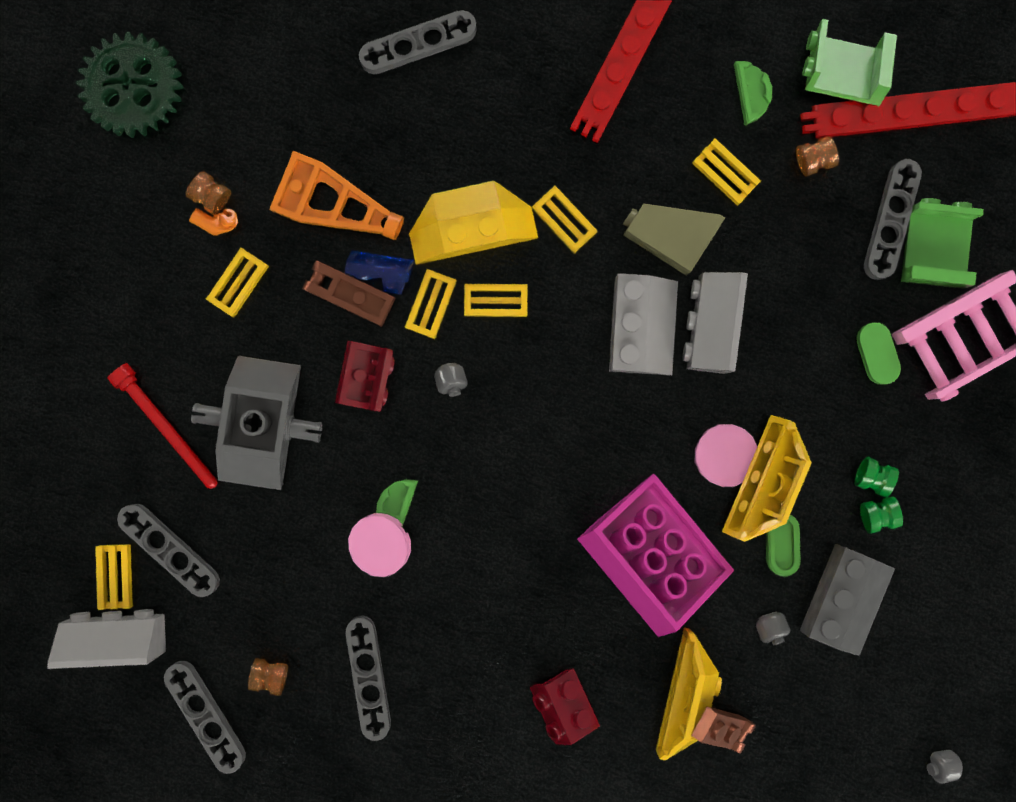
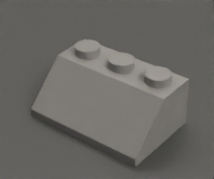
(715, 322)
(643, 324)
(108, 640)

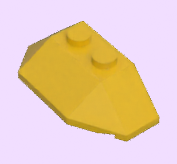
(470, 222)
(770, 482)
(691, 691)

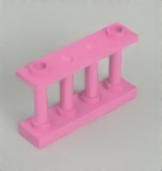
(943, 320)

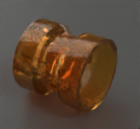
(816, 156)
(207, 192)
(267, 677)

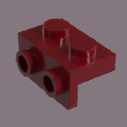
(365, 376)
(564, 708)

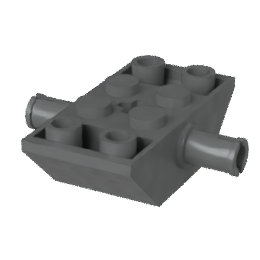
(252, 391)

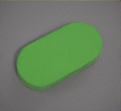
(878, 353)
(784, 548)

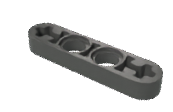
(415, 36)
(897, 221)
(165, 554)
(368, 677)
(210, 713)

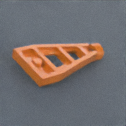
(298, 187)

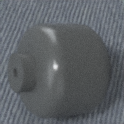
(450, 379)
(773, 628)
(945, 766)

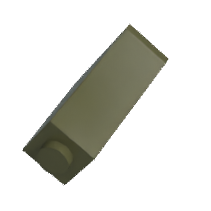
(673, 233)

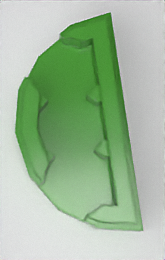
(753, 89)
(397, 499)

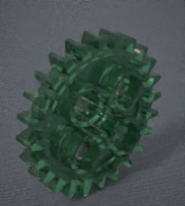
(132, 57)

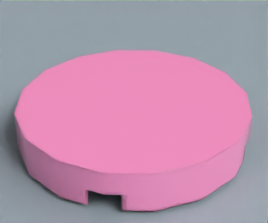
(725, 454)
(379, 544)

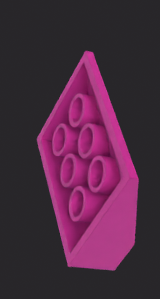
(656, 556)

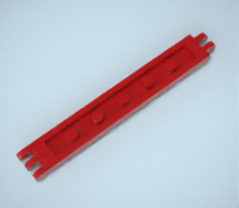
(620, 66)
(912, 111)

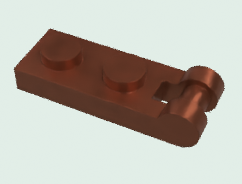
(350, 294)
(723, 729)

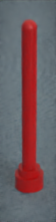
(125, 379)

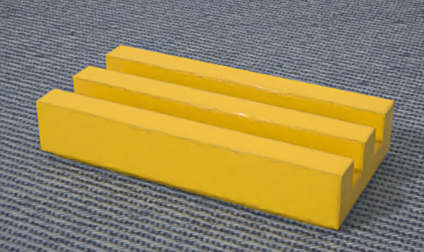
(734, 163)
(582, 239)
(247, 289)
(419, 299)
(468, 300)
(101, 575)

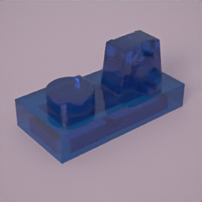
(392, 270)

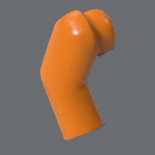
(215, 224)

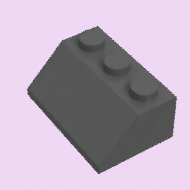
(847, 600)

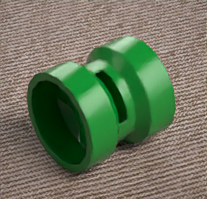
(879, 478)
(883, 514)

